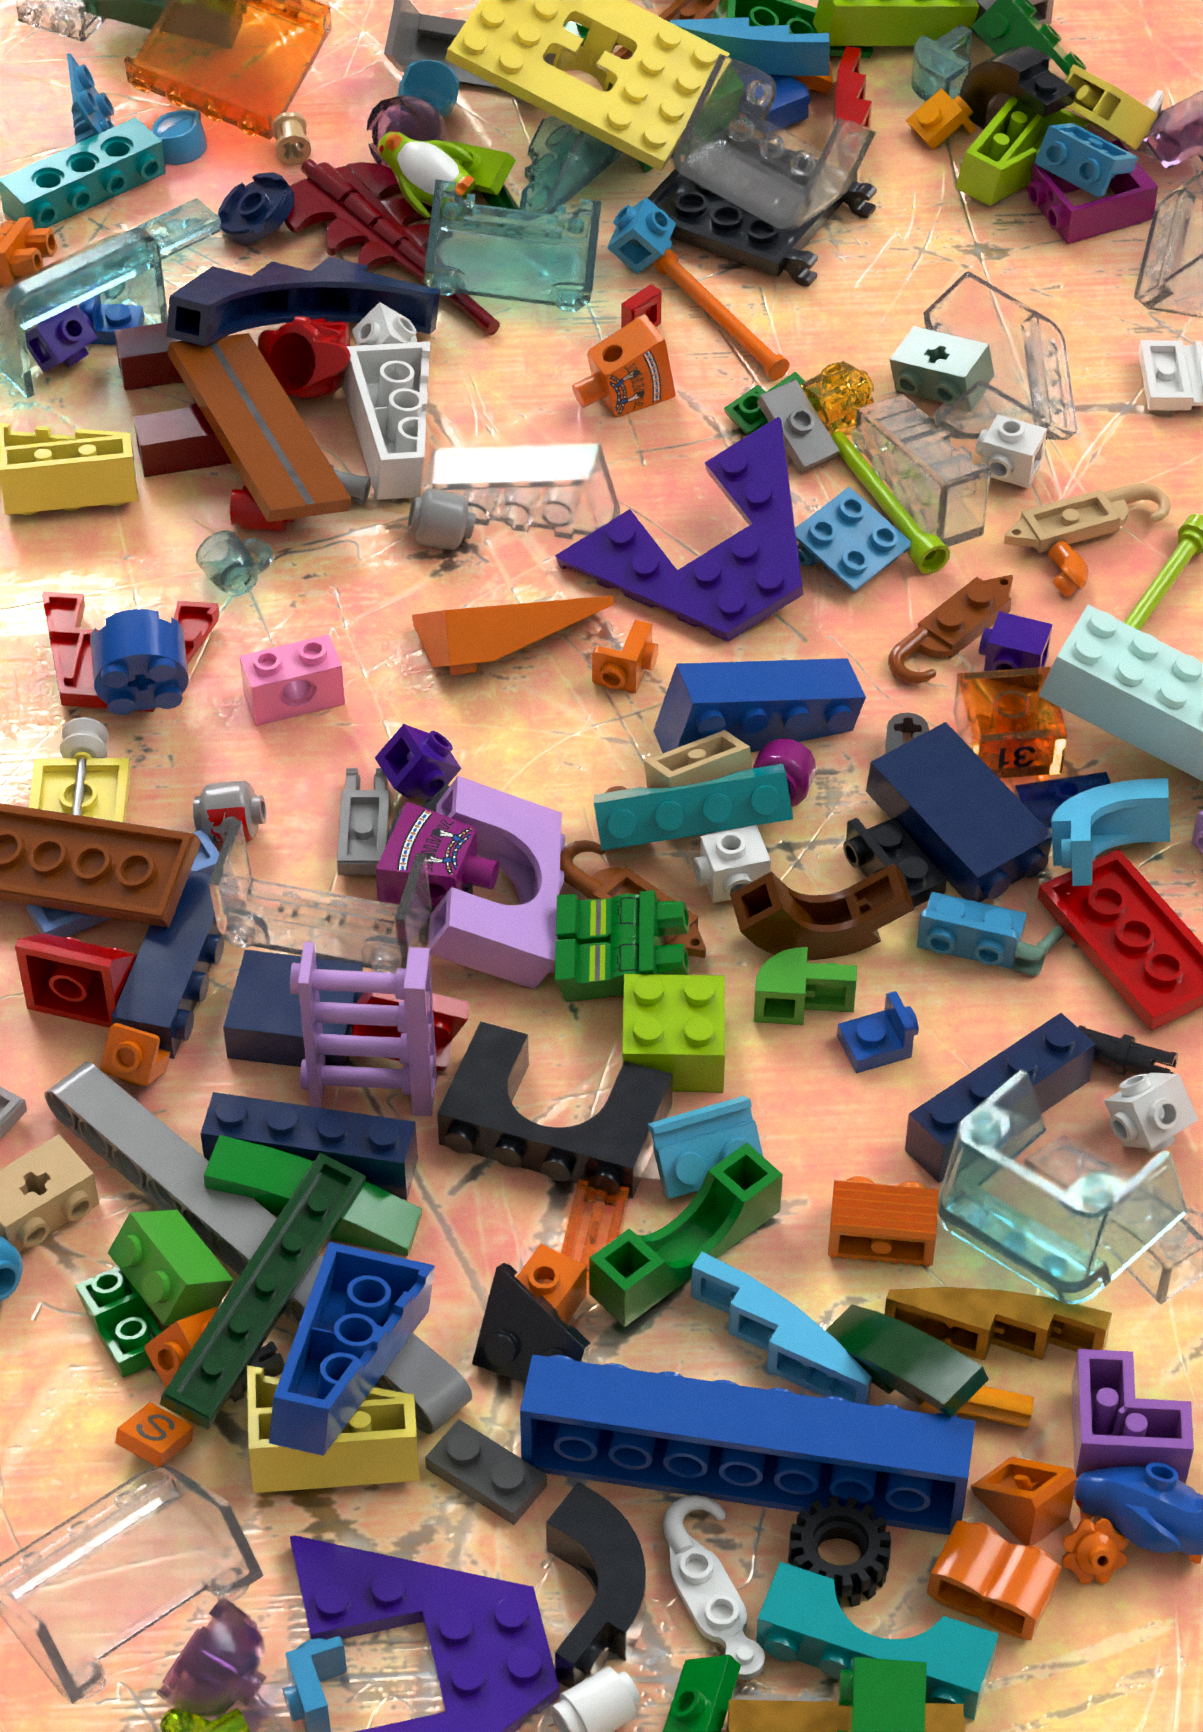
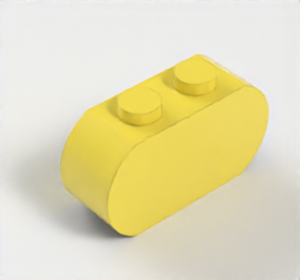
(1109, 108)

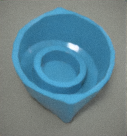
(181, 136)

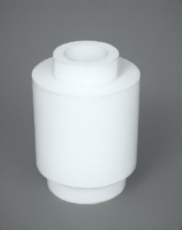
(597, 1703)

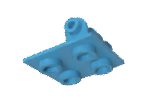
(89, 109)
(850, 539)

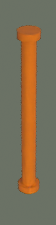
(774, 365)

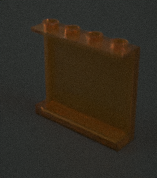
(232, 57)

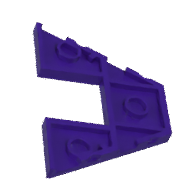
(732, 582)
(479, 1631)

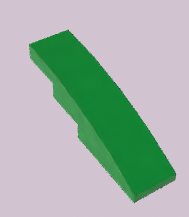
(272, 1176)

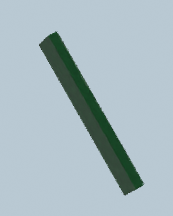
(262, 1292)

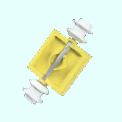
(84, 778)

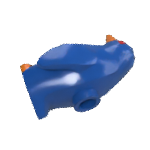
(1145, 1507)

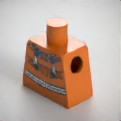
(628, 370)

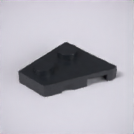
(522, 1326)

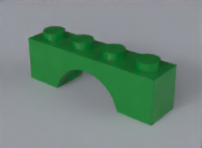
(644, 1269)

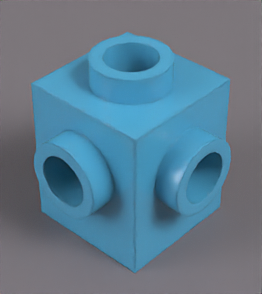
(641, 234)

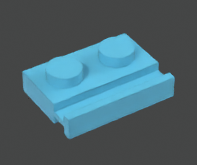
(698, 1141)

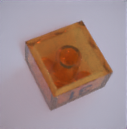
(1009, 722)

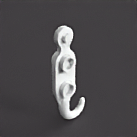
(707, 1587)

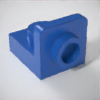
(111, 317)
(879, 1036)

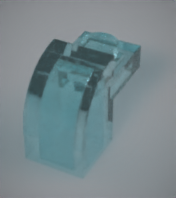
(941, 63)

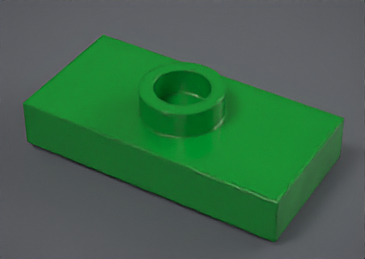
(703, 1694)

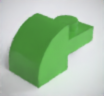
(791, 984)

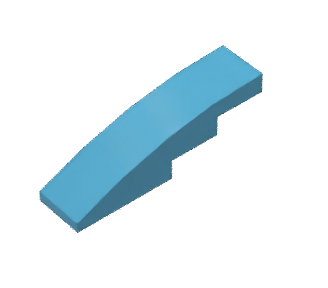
(795, 1343)

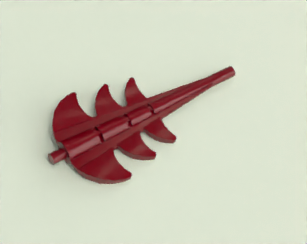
(354, 202)

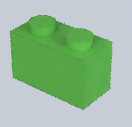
(169, 1265)

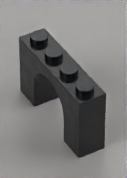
(604, 1150)

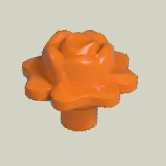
(1094, 1551)

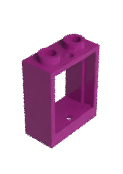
(1130, 205)

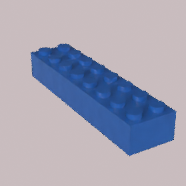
(744, 1442)

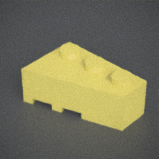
(65, 470)
(371, 1449)

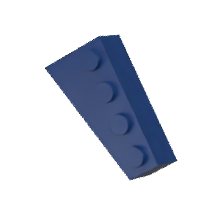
(759, 701)
(346, 1340)

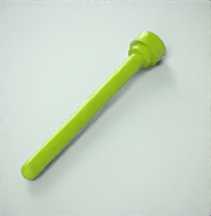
(1190, 543)
(926, 550)

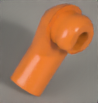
(1073, 566)

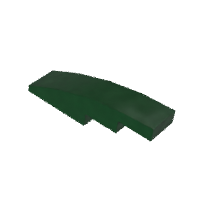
(908, 1359)

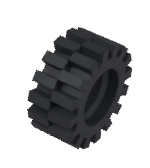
(847, 1524)

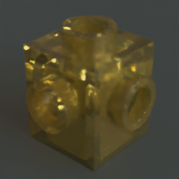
(838, 394)

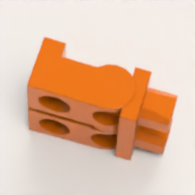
(23, 248)

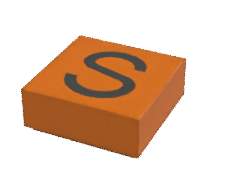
(154, 1434)

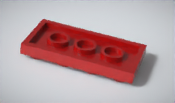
(1131, 938)

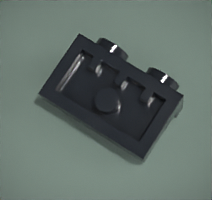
(889, 844)

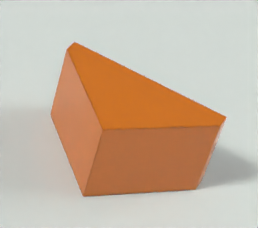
(1028, 1497)

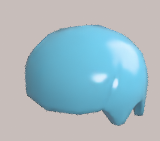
(432, 82)

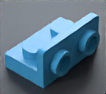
(1083, 158)
(971, 930)

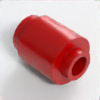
(247, 513)

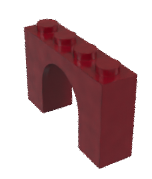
(172, 438)

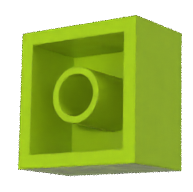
(677, 1028)

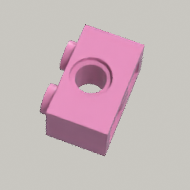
(292, 680)

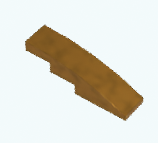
(1013, 1320)

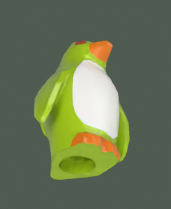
(420, 163)

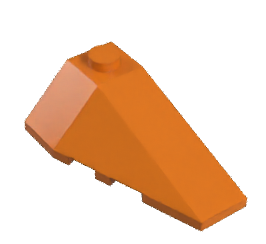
(490, 632)

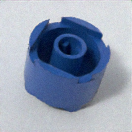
(139, 662)

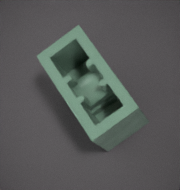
(939, 365)

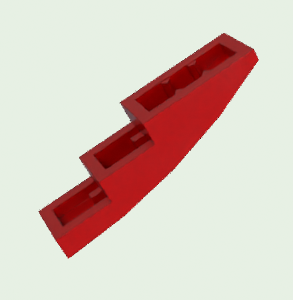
(850, 90)

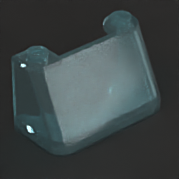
(511, 251)

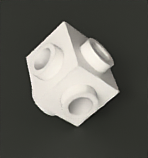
(384, 327)
(1012, 450)
(731, 861)
(1150, 1110)

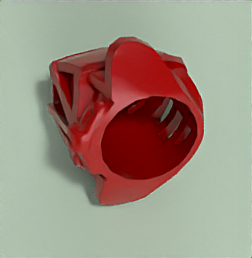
(307, 356)

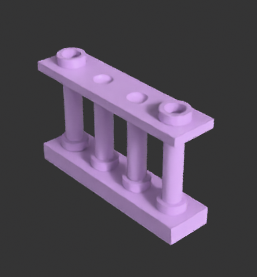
(412, 1016)

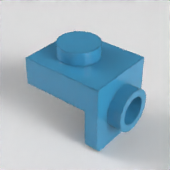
(306, 1667)

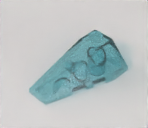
(562, 164)

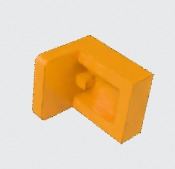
(940, 118)

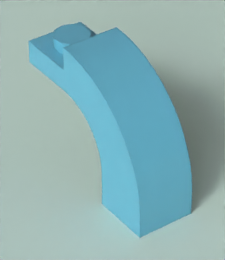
(1108, 818)

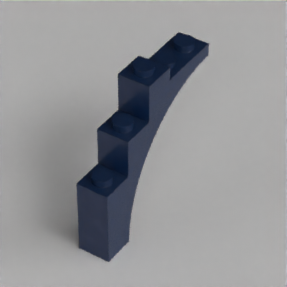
(337, 290)

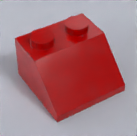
(72, 977)

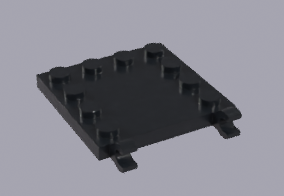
(731, 232)

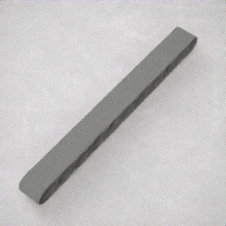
(226, 1222)

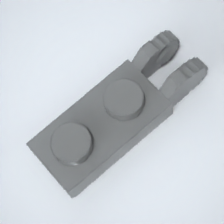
(362, 824)

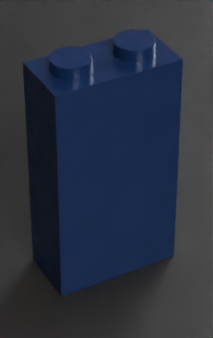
(959, 814)

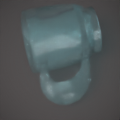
(230, 564)

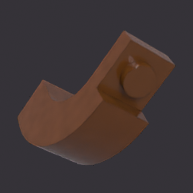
(826, 924)

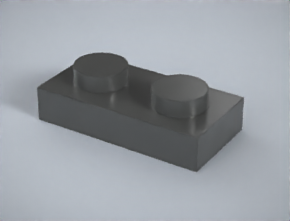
(486, 1471)

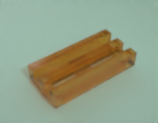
(600, 1199)

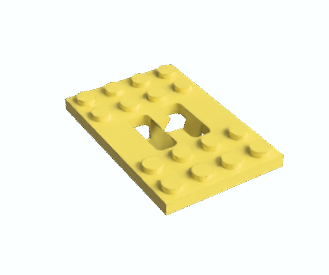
(650, 90)

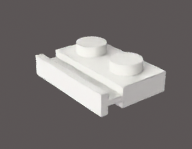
(1172, 374)

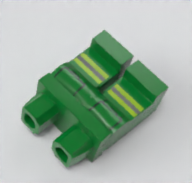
(614, 938)

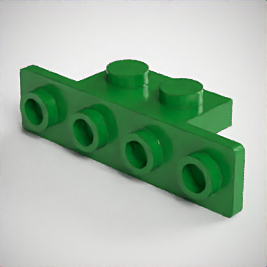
(1013, 25)

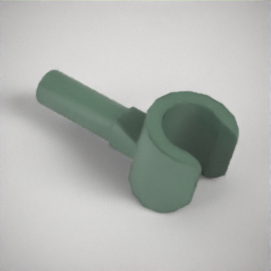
(1032, 957)

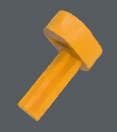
(995, 1406)

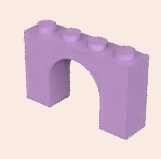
(527, 843)

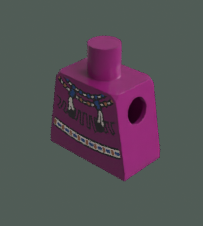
(449, 854)

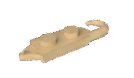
(1083, 516)

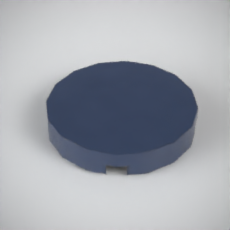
(256, 209)

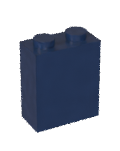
(266, 1017)

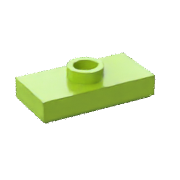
(488, 167)

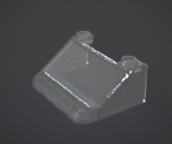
(1026, 357)
(121, 1572)

